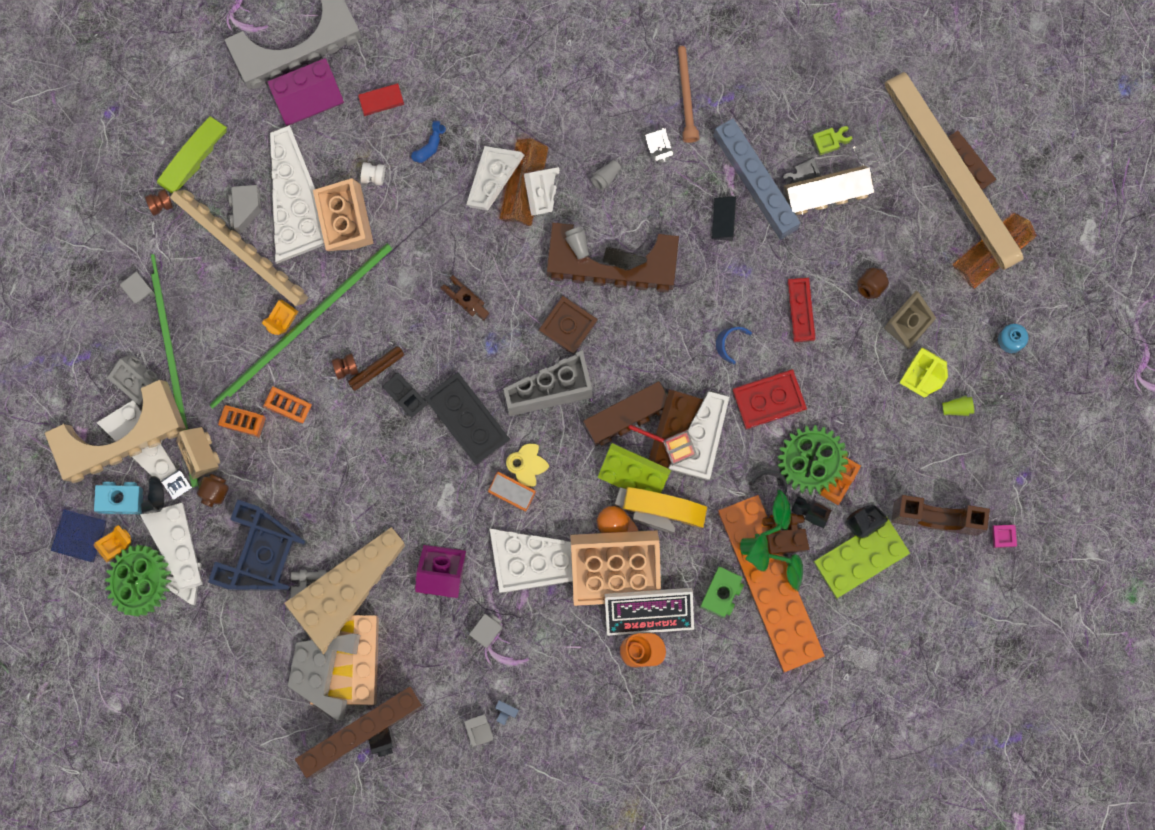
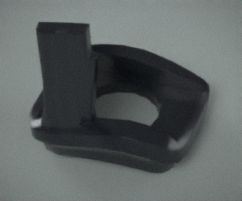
(859, 521)

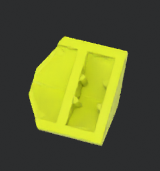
(925, 373)

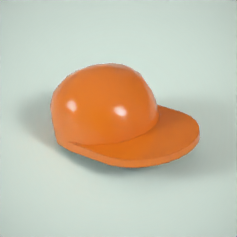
(614, 520)
(642, 650)

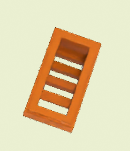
(290, 398)
(258, 426)

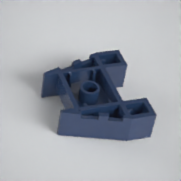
(262, 555)

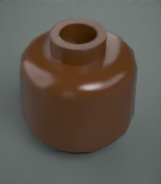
(872, 283)
(212, 490)

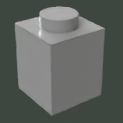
(486, 630)

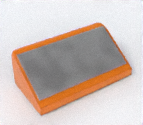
(511, 491)

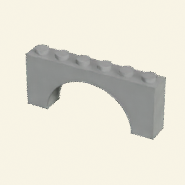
(262, 64)

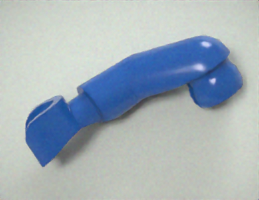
(431, 148)

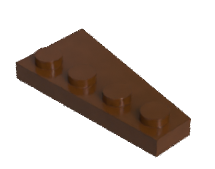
(675, 418)

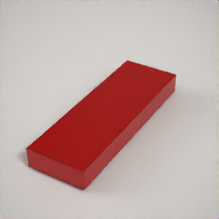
(801, 310)

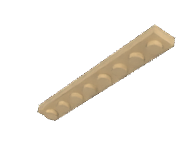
(244, 251)

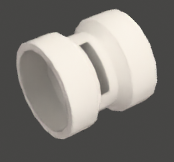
(372, 173)

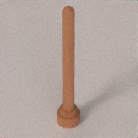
(690, 132)

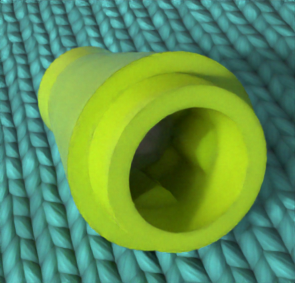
(961, 406)

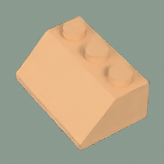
(343, 216)

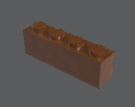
(630, 411)

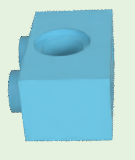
(106, 493)

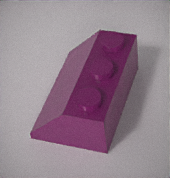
(305, 92)

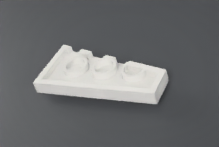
(120, 423)
(705, 436)
(174, 540)

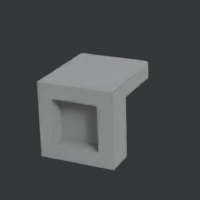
(136, 288)
(478, 730)

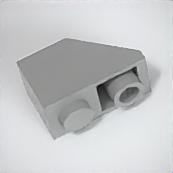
(246, 206)

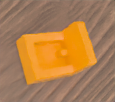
(280, 318)
(113, 543)

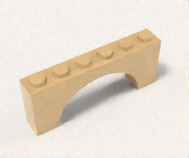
(157, 422)

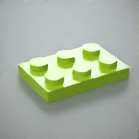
(633, 471)

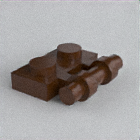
(789, 540)

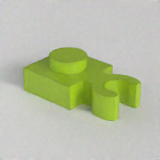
(828, 140)

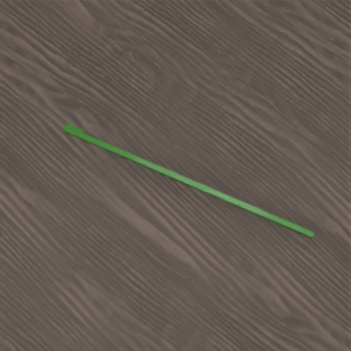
(303, 324)
(169, 349)

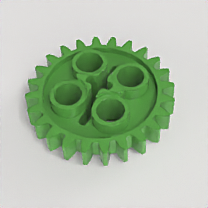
(831, 465)
(138, 580)

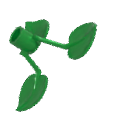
(757, 547)

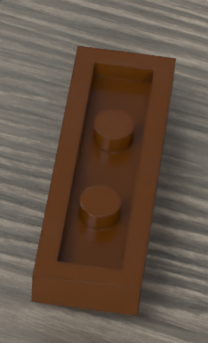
(973, 162)

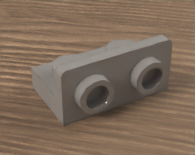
(132, 376)

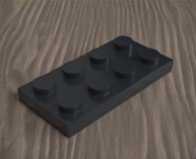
(467, 419)

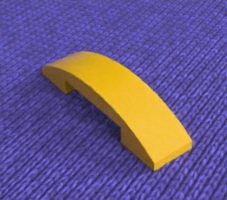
(665, 506)

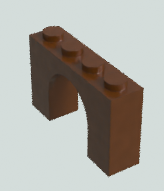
(913, 512)

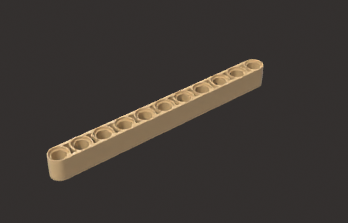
(954, 171)

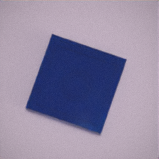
(77, 535)

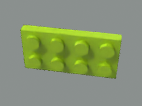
(860, 559)

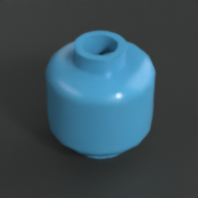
(1013, 344)

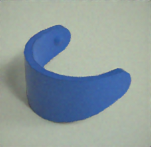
(720, 342)

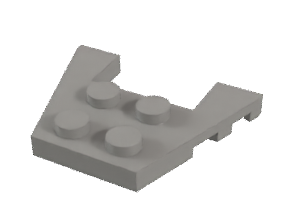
(313, 672)

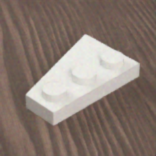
(492, 175)

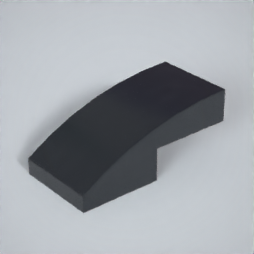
(404, 395)

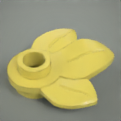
(530, 464)

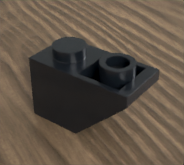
(383, 743)

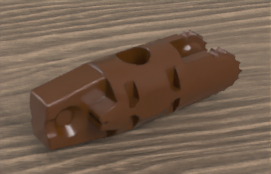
(474, 306)

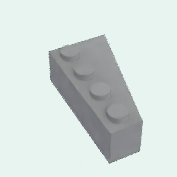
(552, 386)

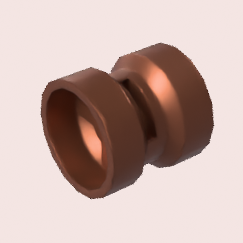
(158, 202)
(348, 362)

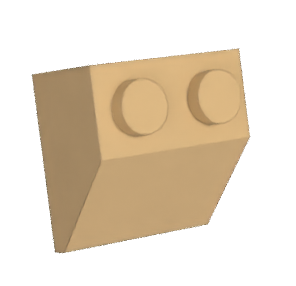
(197, 452)

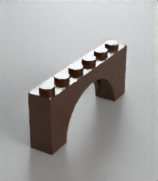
(655, 273)
(358, 732)

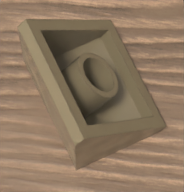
(910, 320)

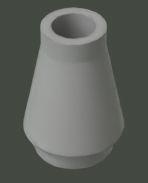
(603, 177)
(577, 241)

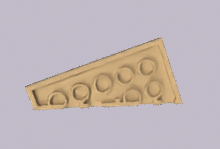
(339, 593)

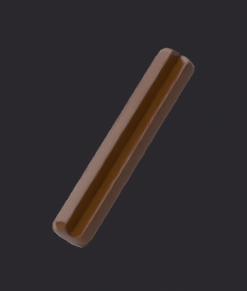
(376, 368)

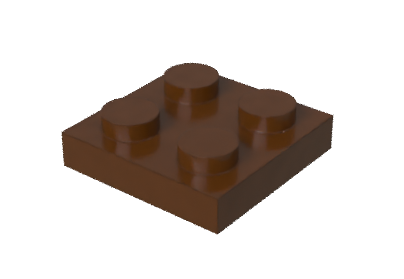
(568, 325)

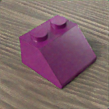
(440, 571)

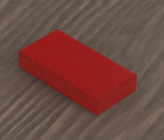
(381, 99)

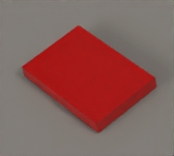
(769, 399)

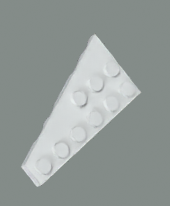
(293, 199)
(530, 561)

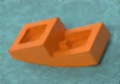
(837, 493)

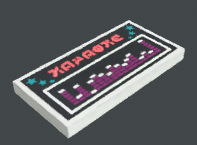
(649, 611)

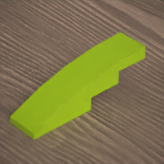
(190, 156)

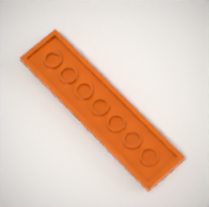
(772, 593)

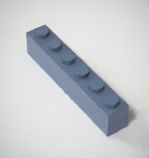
(756, 179)

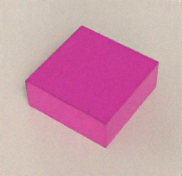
(1004, 536)

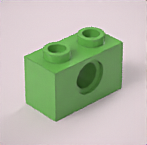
(722, 579)

